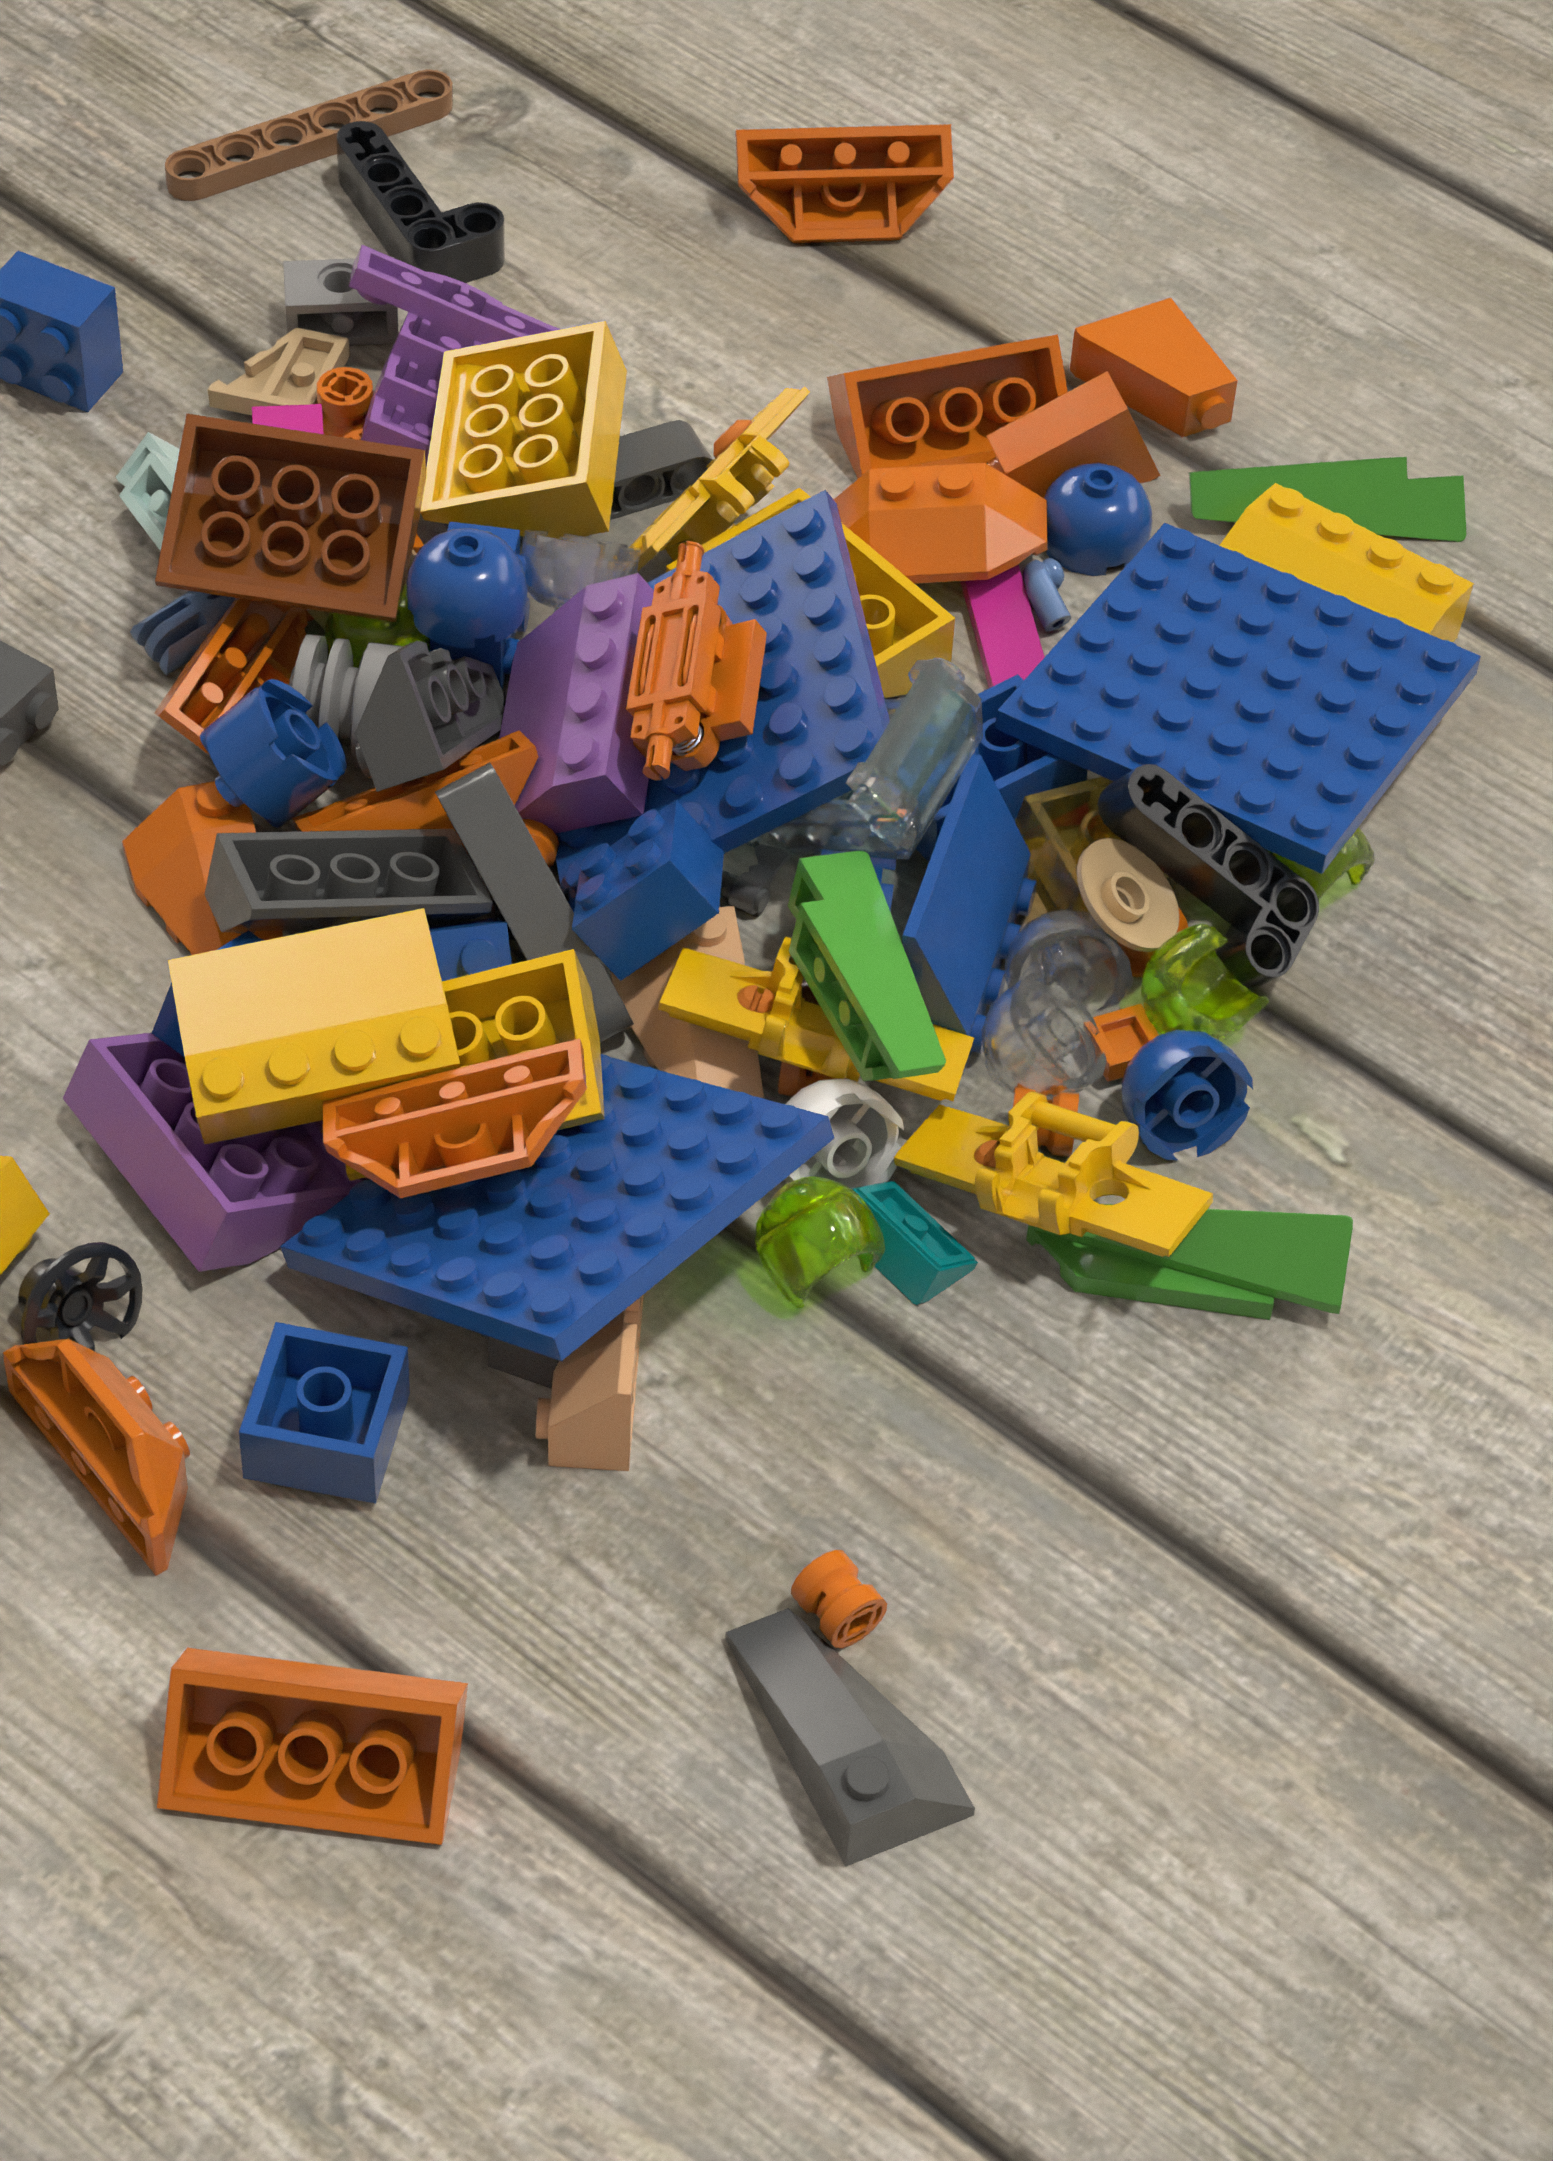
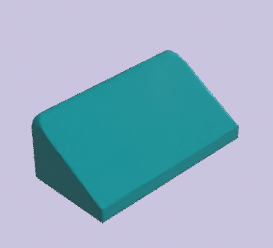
(918, 1251)

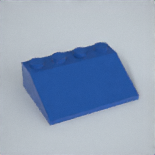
(969, 906)

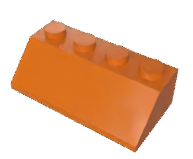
(942, 404)
(311, 1745)

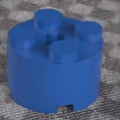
(273, 753)

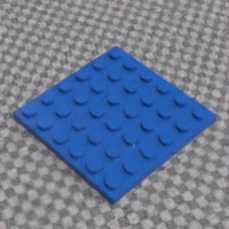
(1244, 689)
(816, 694)
(582, 1231)

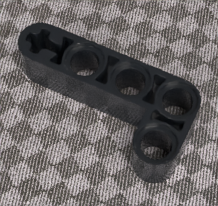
(453, 243)
(1155, 811)

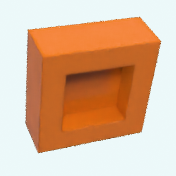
(1121, 1037)

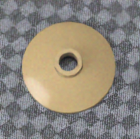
(1127, 894)

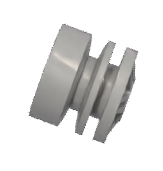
(335, 686)

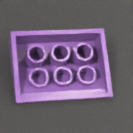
(571, 703)
(215, 1199)

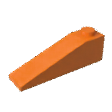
(172, 861)

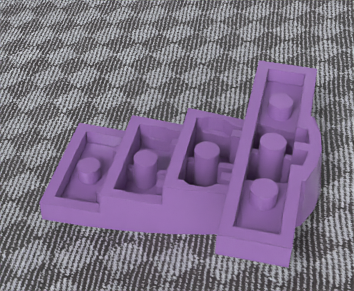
(439, 319)

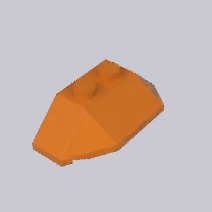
(844, 179)
(945, 520)
(240, 653)
(415, 802)
(457, 1121)
(107, 1439)

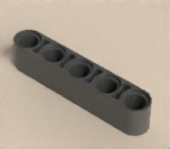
(655, 467)
(524, 884)

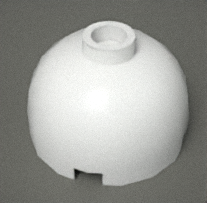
(862, 1131)

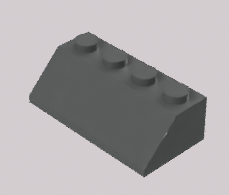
(340, 878)

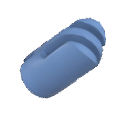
(180, 628)

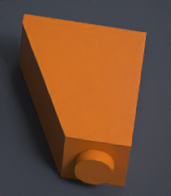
(1158, 367)
(1069, 431)

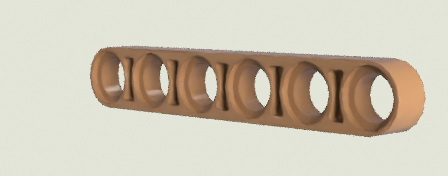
(307, 128)

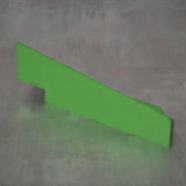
(1365, 490)
(860, 968)
(1223, 1265)

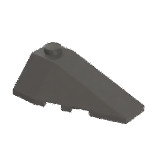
(426, 714)
(852, 1749)

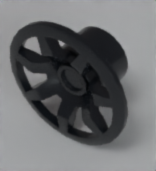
(73, 1301)

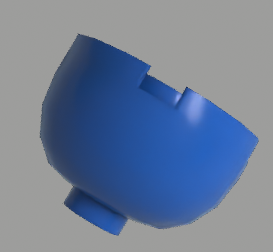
(1096, 518)
(466, 588)
(1185, 1093)

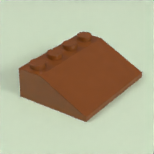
(292, 518)

